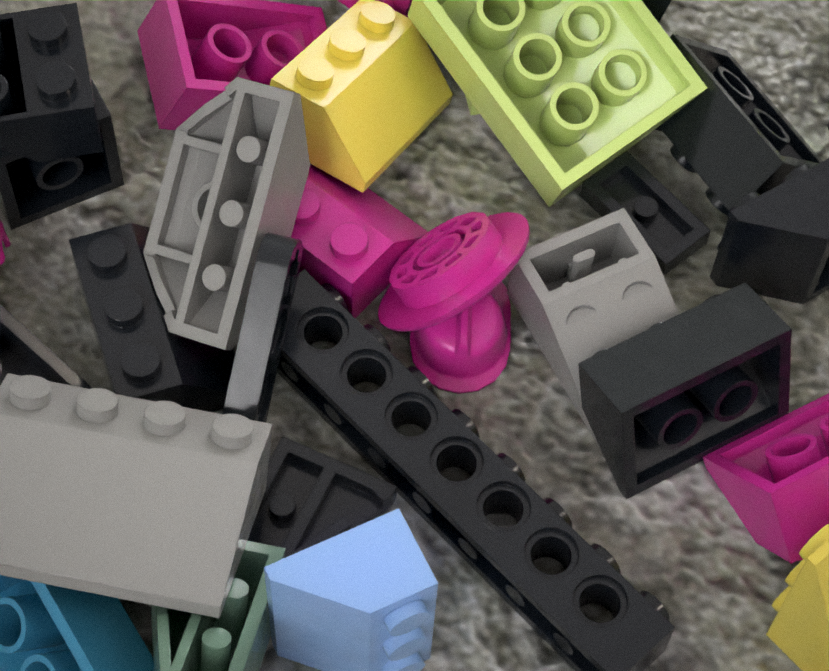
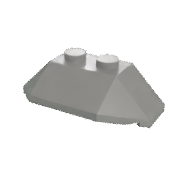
(226, 184)

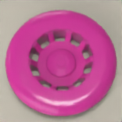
(452, 269)

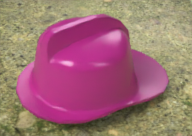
(468, 348)

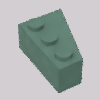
(225, 643)

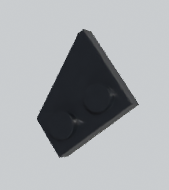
(315, 498)

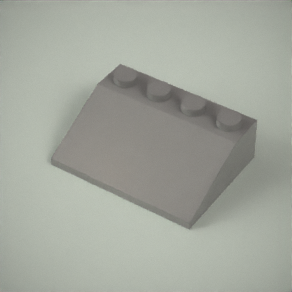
(126, 493)

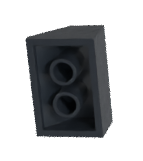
(732, 130)
(131, 327)
(687, 387)

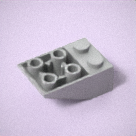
(589, 294)

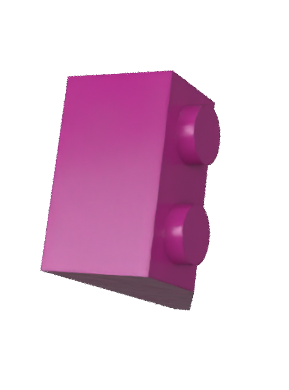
(205, 44)

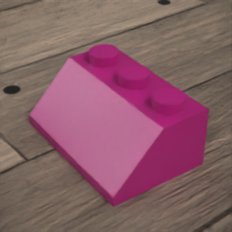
(350, 238)
(779, 478)

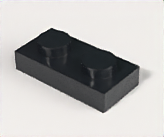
(659, 216)

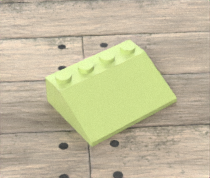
(560, 78)

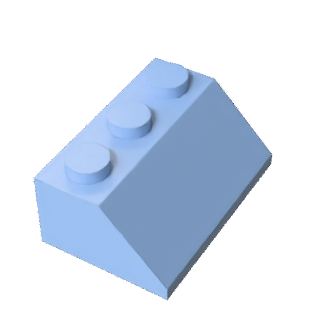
(355, 600)

